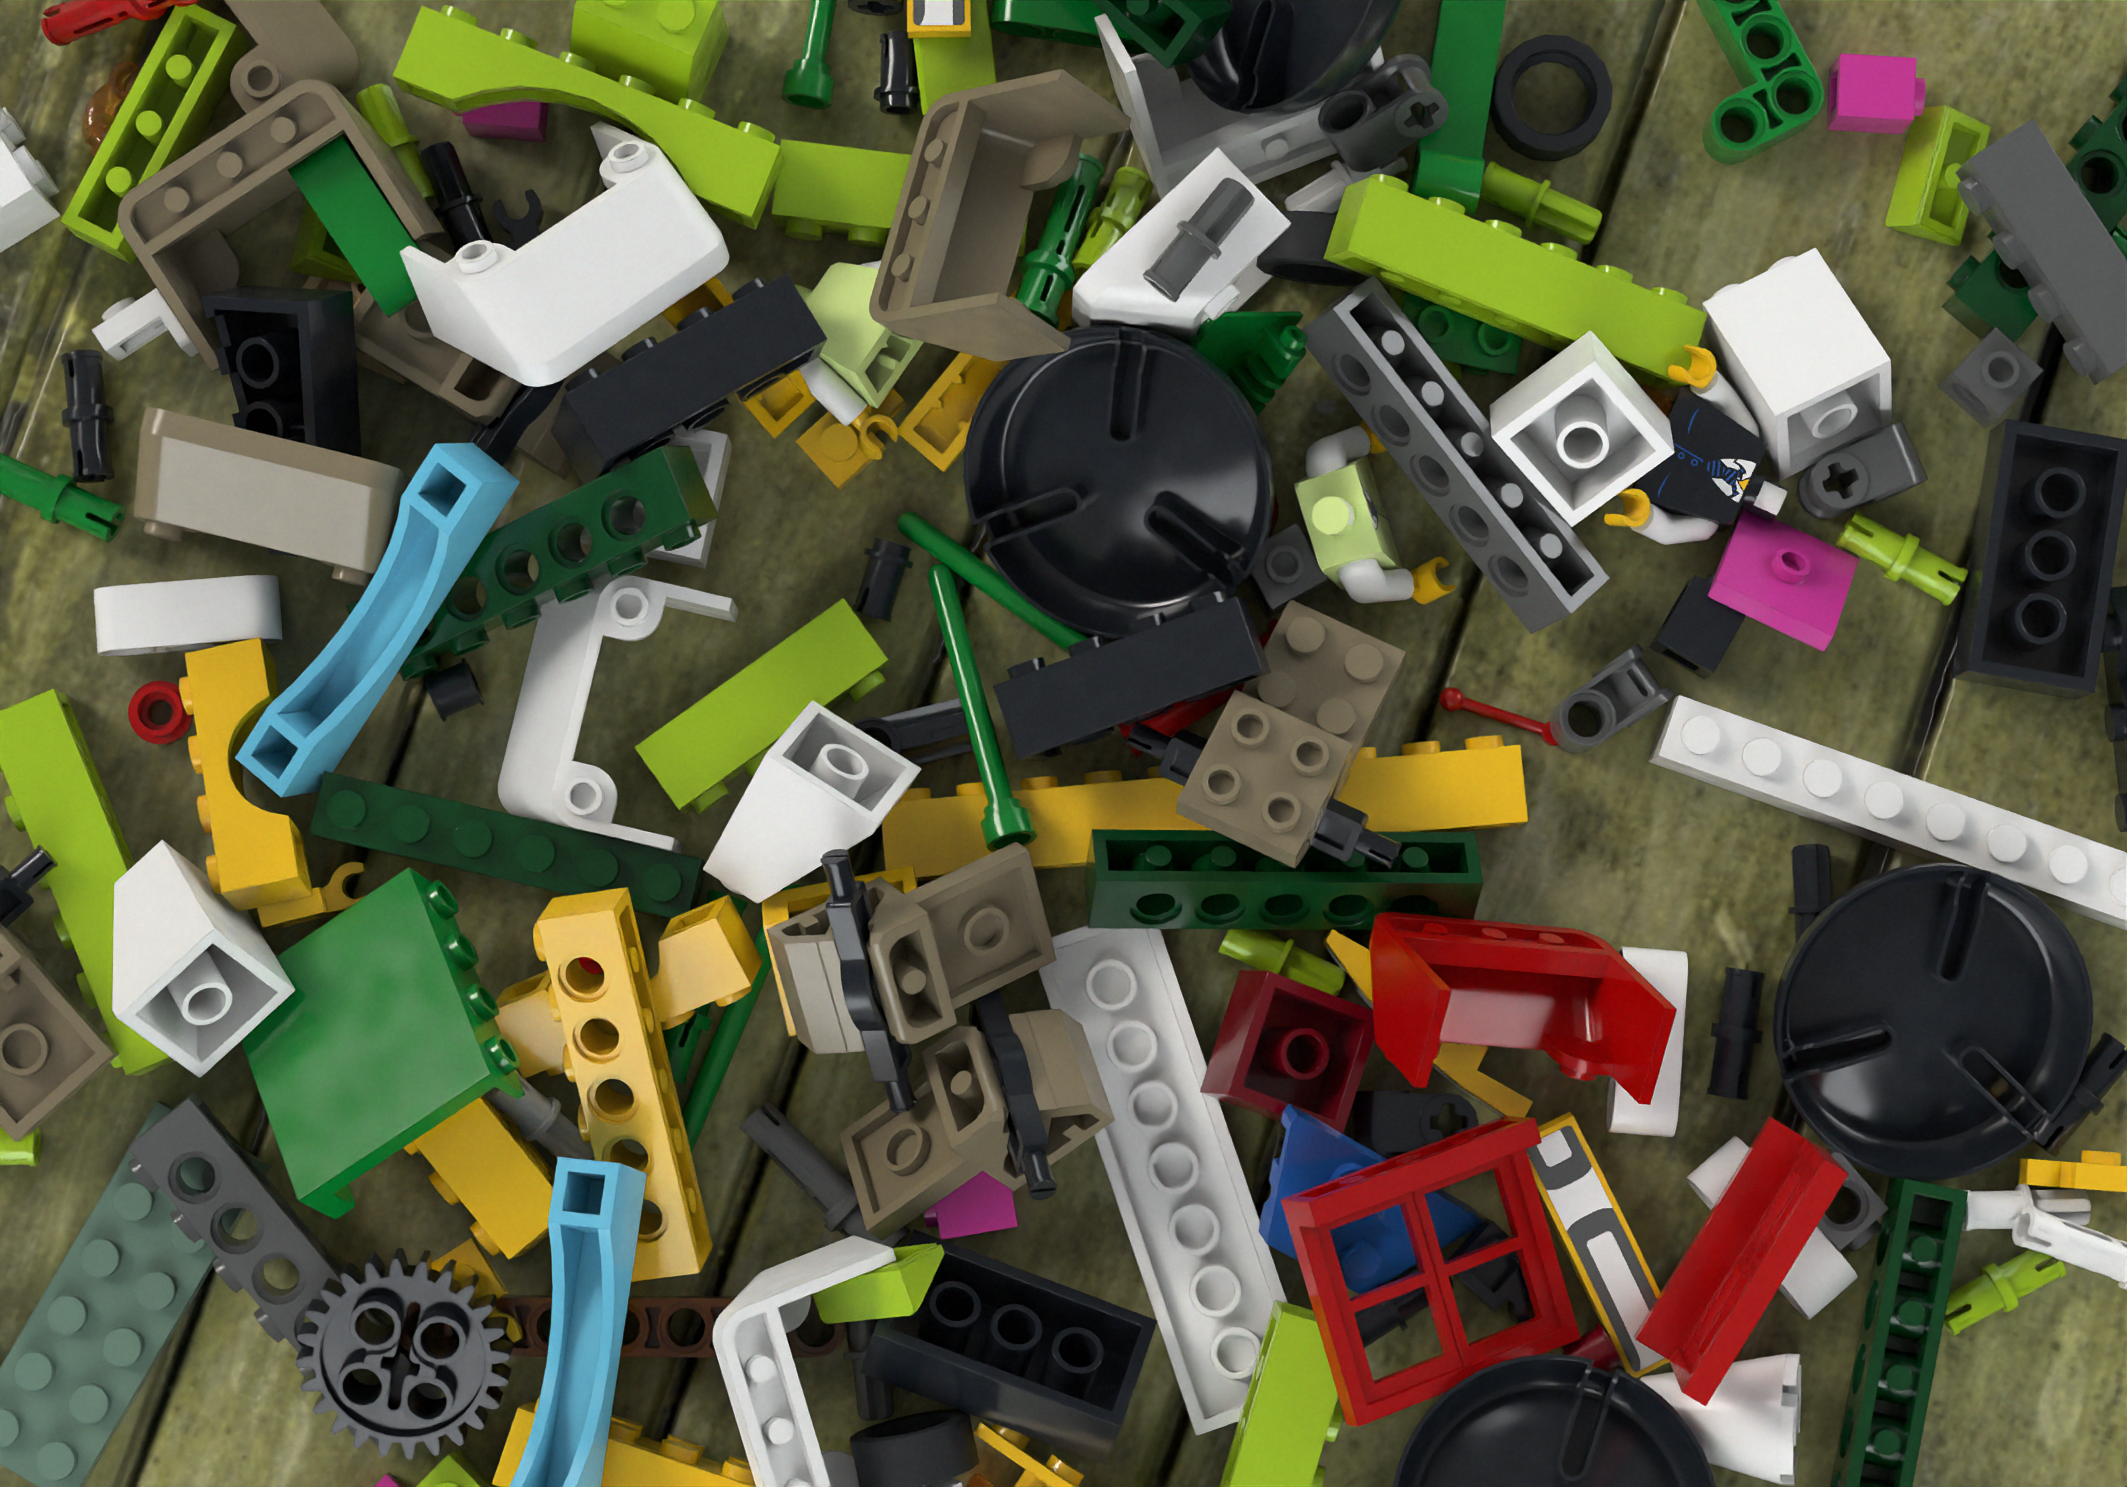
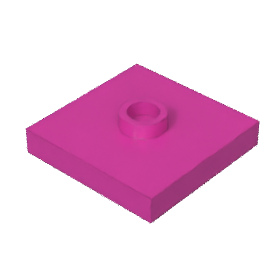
(1784, 579)

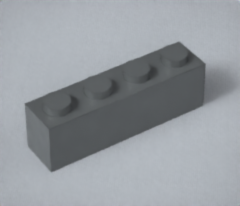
(2055, 243)

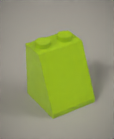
(656, 41)

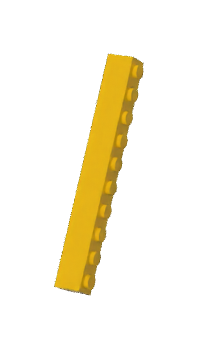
(1398, 793)

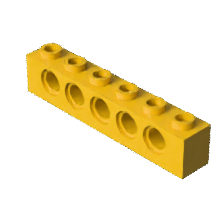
(606, 930)

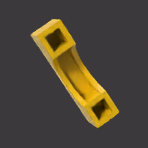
(256, 851)
(701, 960)

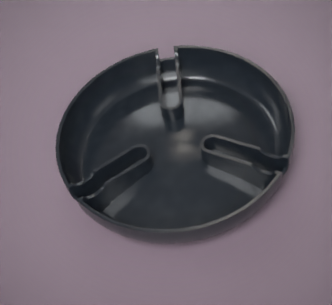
(1289, 53)
(1118, 478)
(1932, 1020)
(1552, 1426)

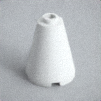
(1750, 1417)

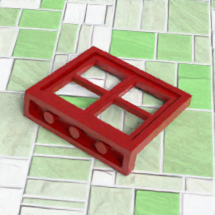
(1405, 1181)
(1740, 1257)

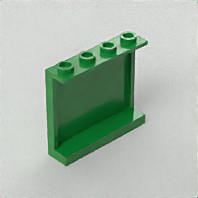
(376, 1038)

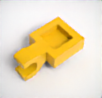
(837, 446)
(323, 903)

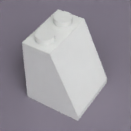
(1800, 361)
(811, 795)
(188, 963)

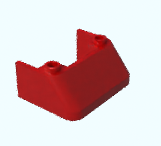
(1514, 990)

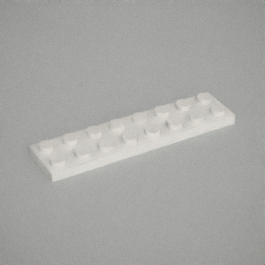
(1171, 1164)

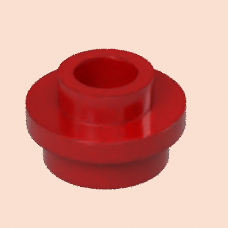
(141, 713)

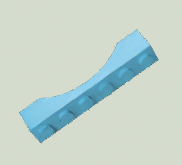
(434, 537)
(593, 1256)

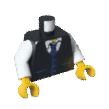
(1711, 468)

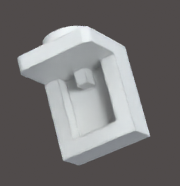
(135, 323)

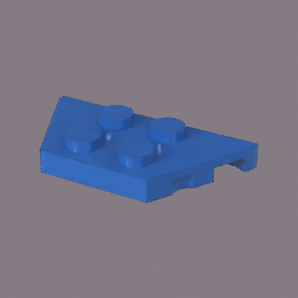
(1368, 1248)

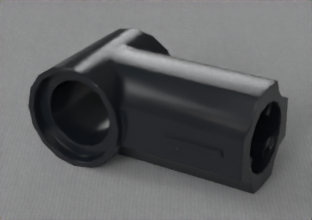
(924, 732)

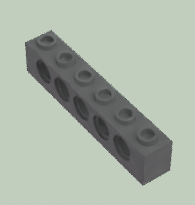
(1451, 456)
(281, 1233)

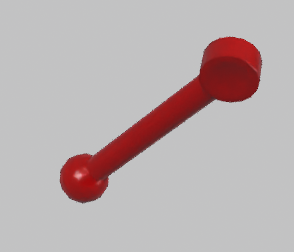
(1453, 699)

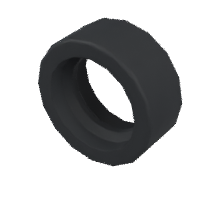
(1553, 50)
(1301, 251)
(915, 1449)

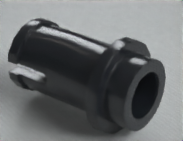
(898, 75)
(882, 579)

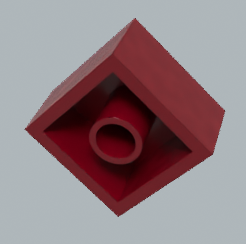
(1289, 1047)

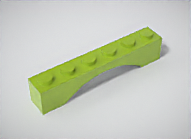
(472, 68)

